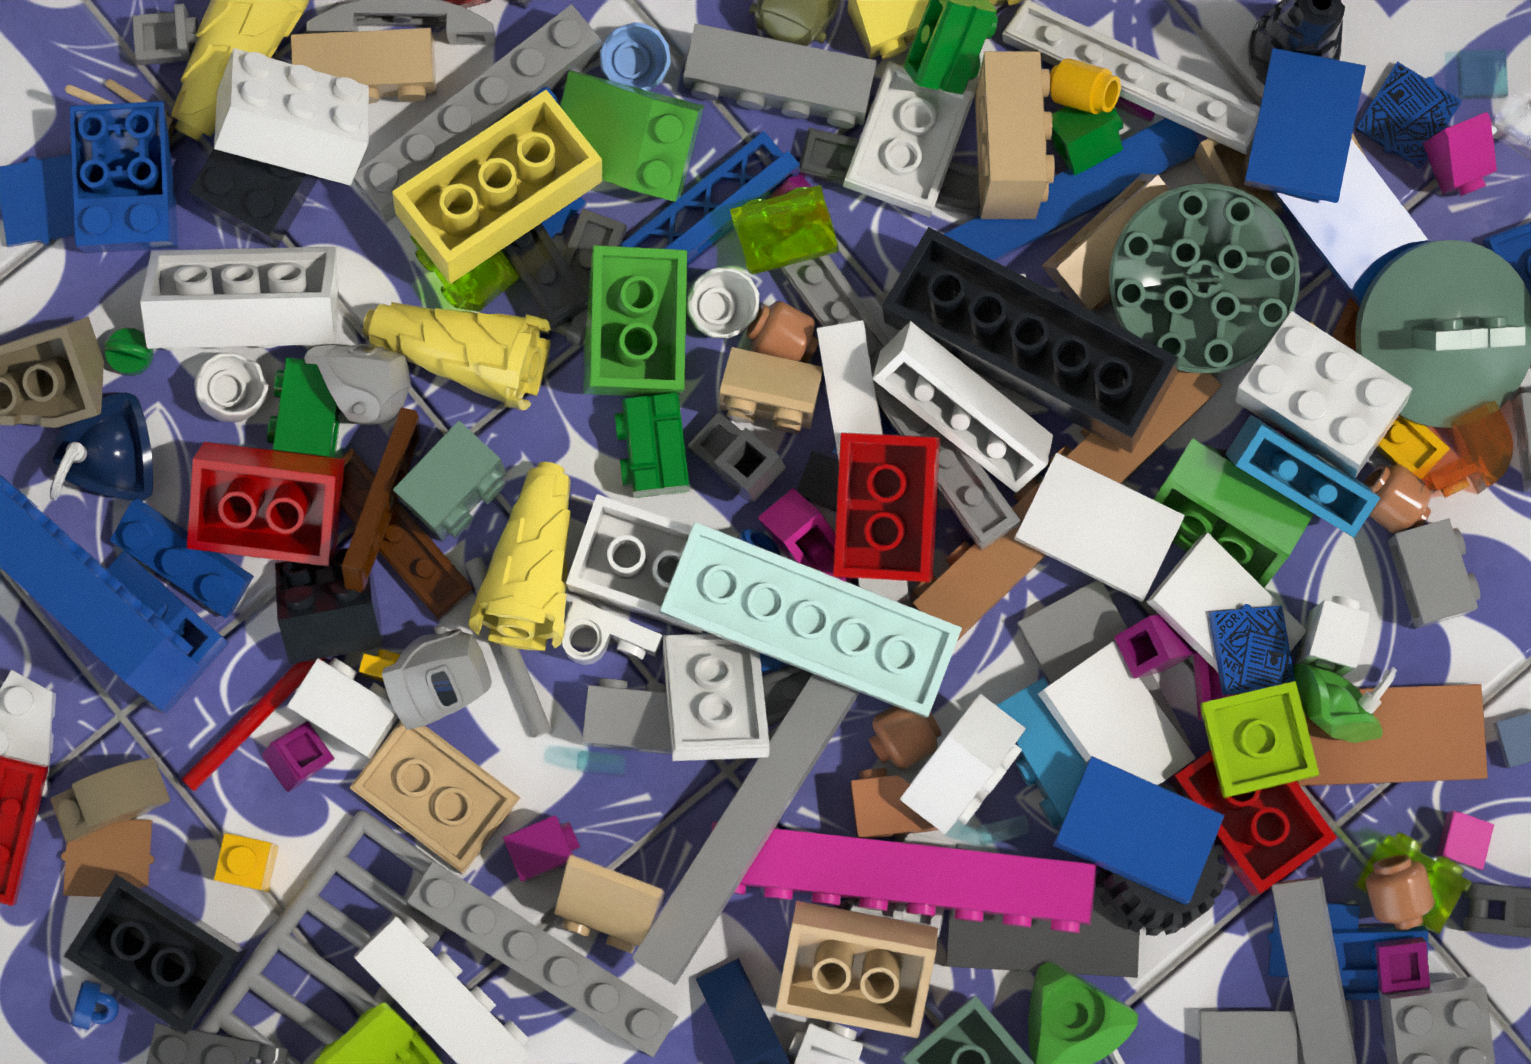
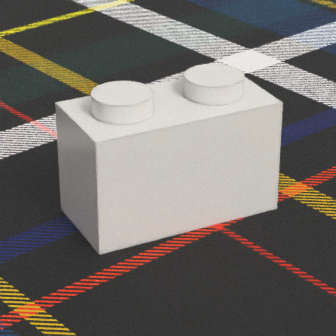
(1334, 635)
(345, 707)

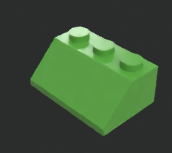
(1235, 508)

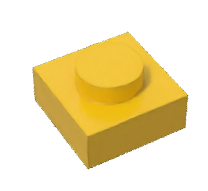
(373, 665)

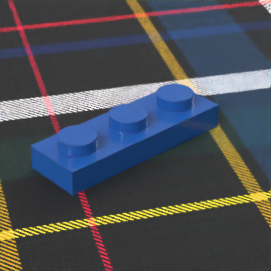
(164, 549)

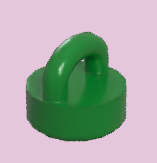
(128, 352)

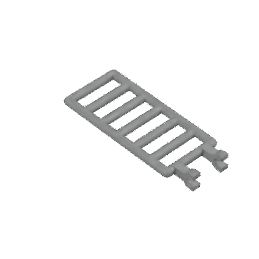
(308, 899)

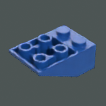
(122, 178)
(174, 613)

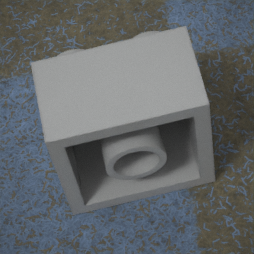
(1438, 1024)

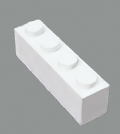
(963, 407)
(437, 999)

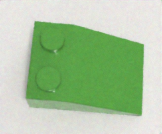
(636, 132)
(636, 322)

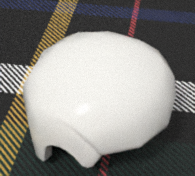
(722, 302)
(230, 387)

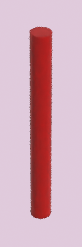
(247, 724)

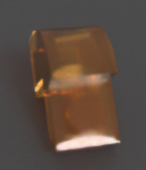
(1483, 450)

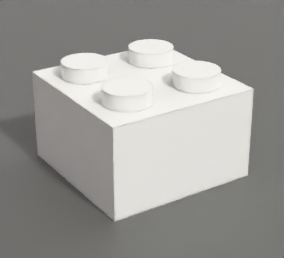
(965, 766)

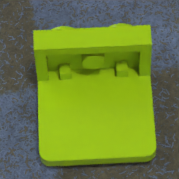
(379, 1039)

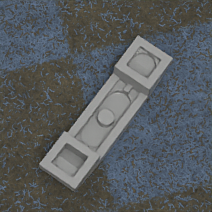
(461, 24)

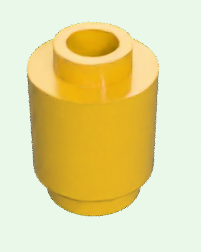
(1084, 86)

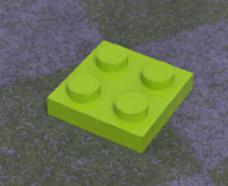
(1259, 739)

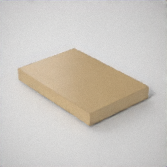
(435, 794)

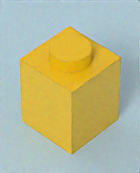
(246, 862)

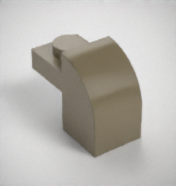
(109, 798)

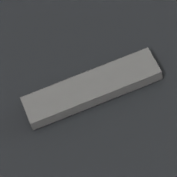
(1313, 971)

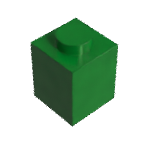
(1085, 137)

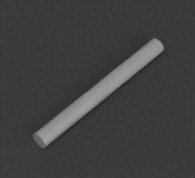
(515, 665)

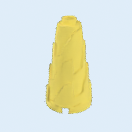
(228, 25)
(481, 351)
(528, 571)

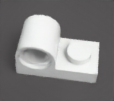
(632, 638)

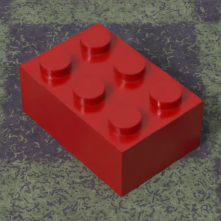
(265, 503)
(886, 507)
(1262, 830)

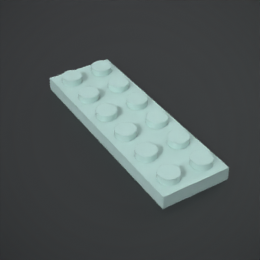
(810, 620)

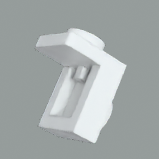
(836, 1040)

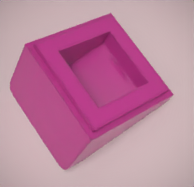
(1465, 840)

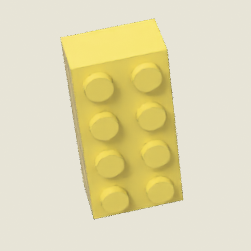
(498, 186)

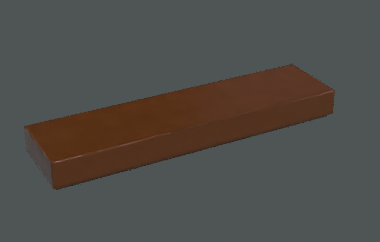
(381, 500)
(406, 545)

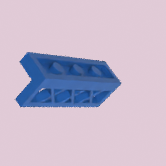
(719, 220)

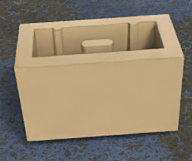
(770, 390)

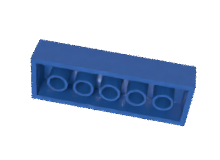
(91, 601)

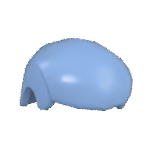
(635, 56)

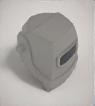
(363, 380)
(436, 677)

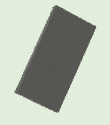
(1096, 950)

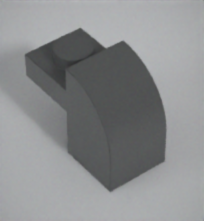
(737, 457)

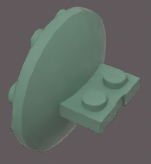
(1204, 276)
(1449, 327)

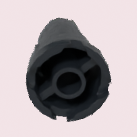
(1298, 27)

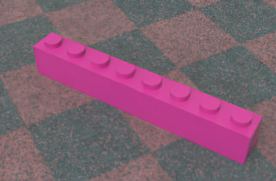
(924, 879)

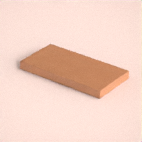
(1425, 738)

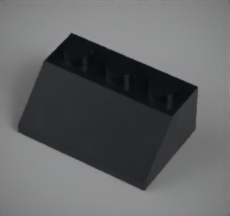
(155, 952)

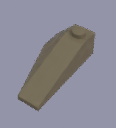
(51, 376)

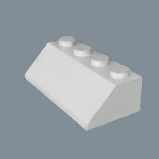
(241, 298)

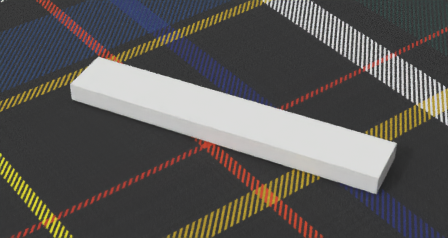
(1142, 77)
(854, 407)

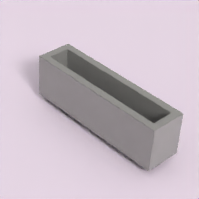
(779, 76)

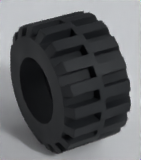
(1155, 911)

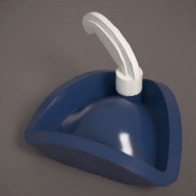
(105, 452)

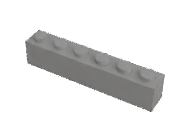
(536, 63)
(542, 959)

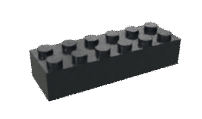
(1032, 339)

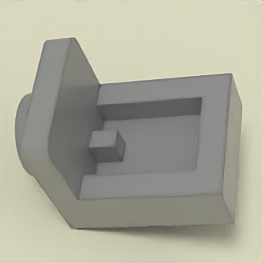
(164, 36)

